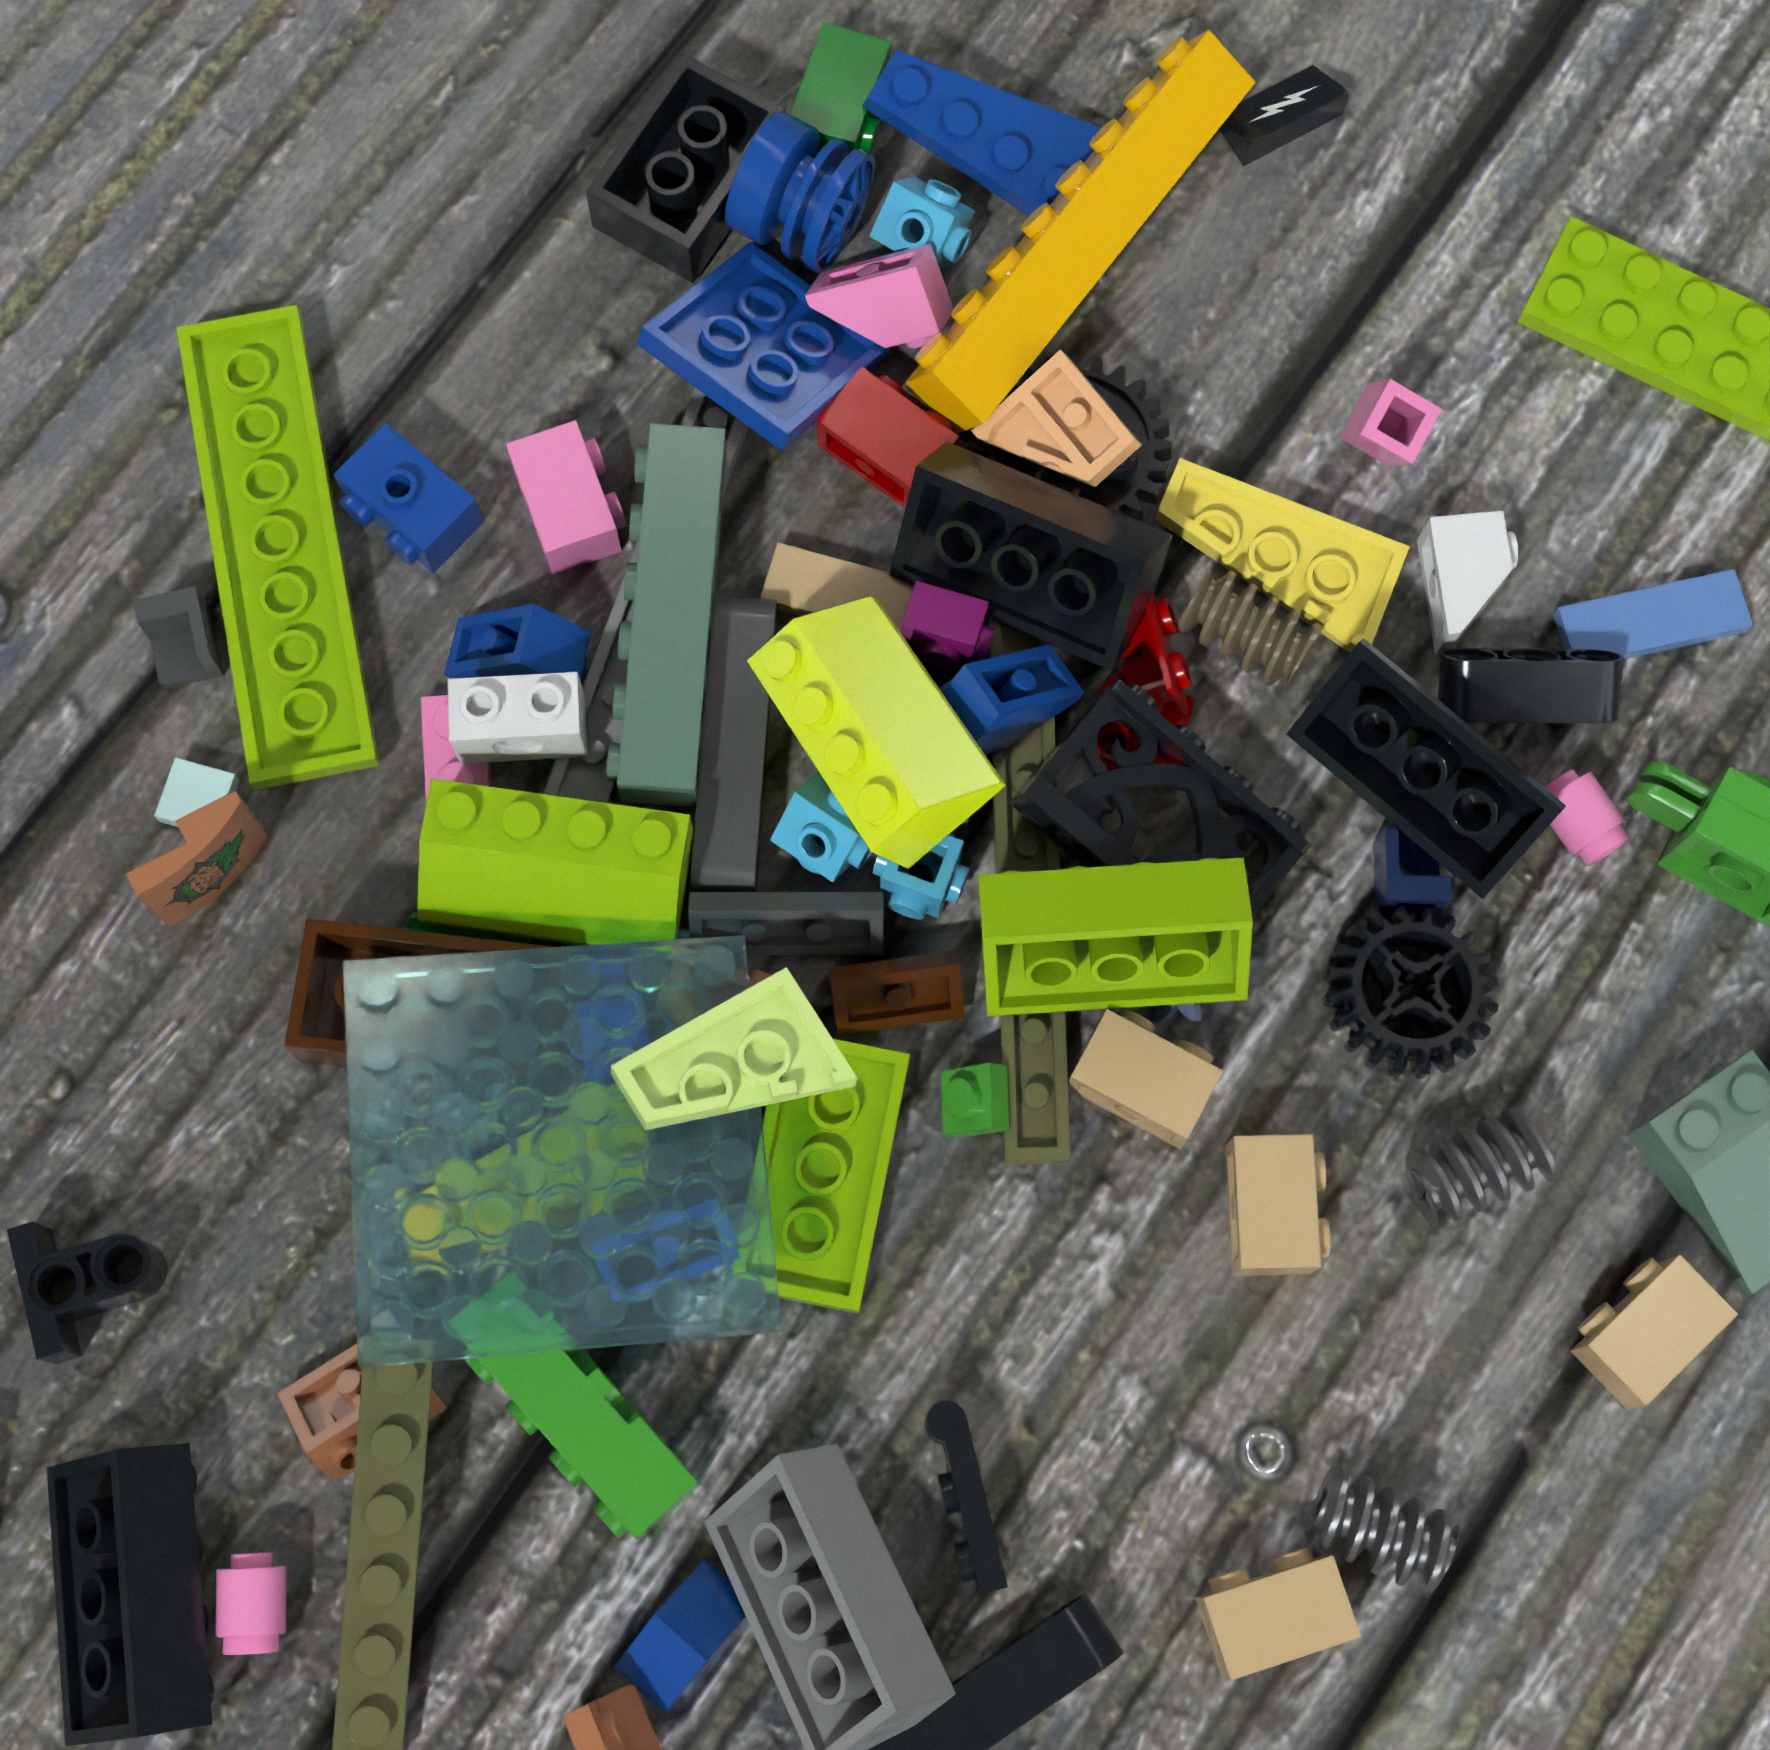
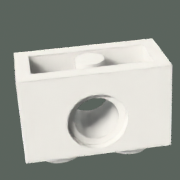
(517, 717)

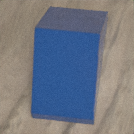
(682, 1636)

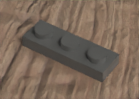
(792, 921)

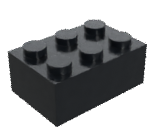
(676, 167)

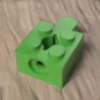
(1717, 833)

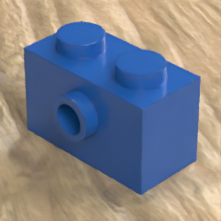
(407, 499)

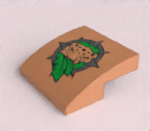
(217, 850)

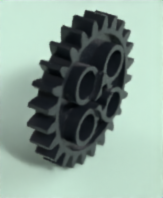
(1135, 478)

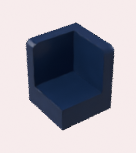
(1407, 876)

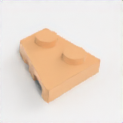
(1061, 424)

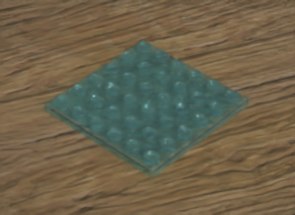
(509, 1177)

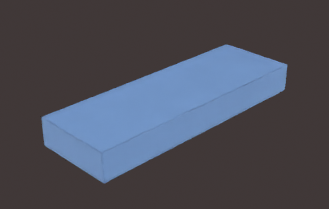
(1657, 617)

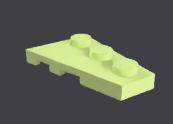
(735, 1058)

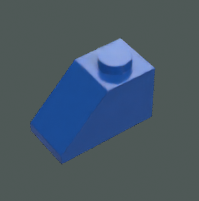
(516, 643)
(1011, 695)

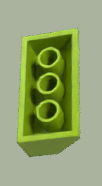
(551, 866)
(1116, 936)

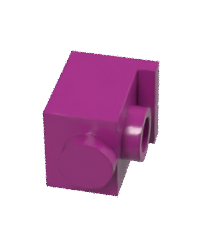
(946, 627)

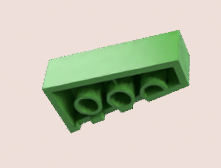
(594, 1435)

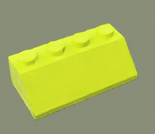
(876, 728)

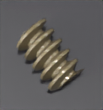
(1249, 628)

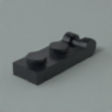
(964, 1493)

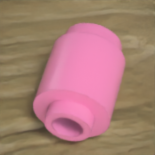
(1590, 820)
(250, 1604)

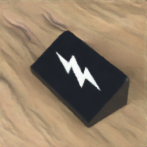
(1283, 113)

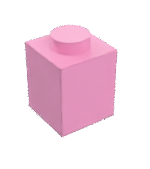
(1390, 423)

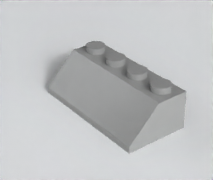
(827, 1603)

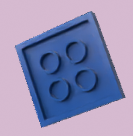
(759, 346)

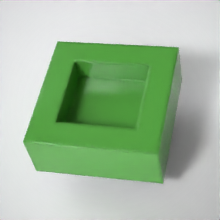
(975, 1100)

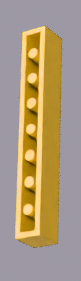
(1080, 232)

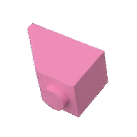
(886, 297)

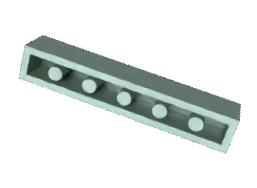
(670, 617)

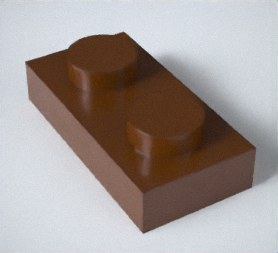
(897, 992)

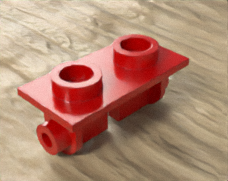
(1160, 669)

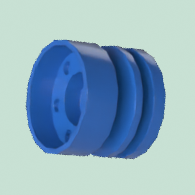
(799, 191)

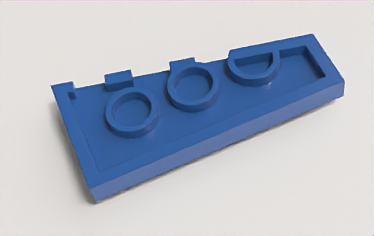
(981, 130)

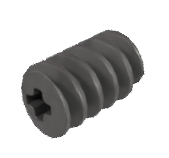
(1477, 1162)
(1384, 1528)

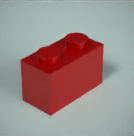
(881, 433)

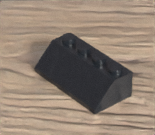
(1030, 550)
(1424, 769)
(129, 1594)

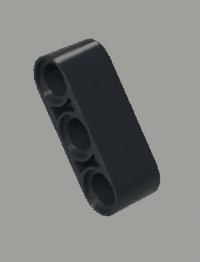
(1531, 685)

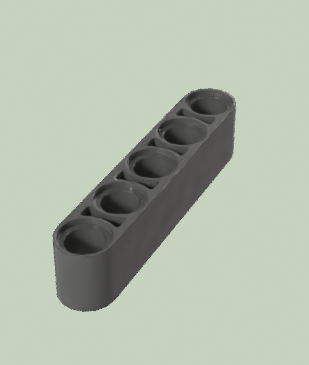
(732, 749)

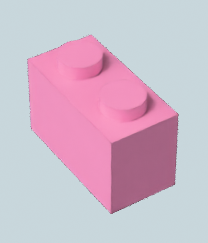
(565, 496)

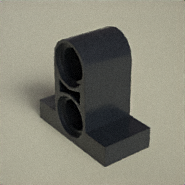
(96, 1280)

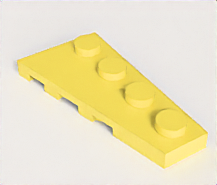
(1290, 551)

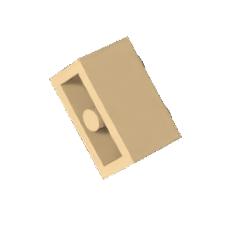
(1145, 1076)
(1275, 1205)
(1651, 1330)
(1276, 1614)

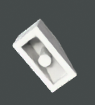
(1463, 569)

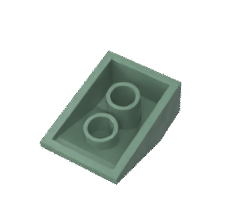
(1716, 1163)

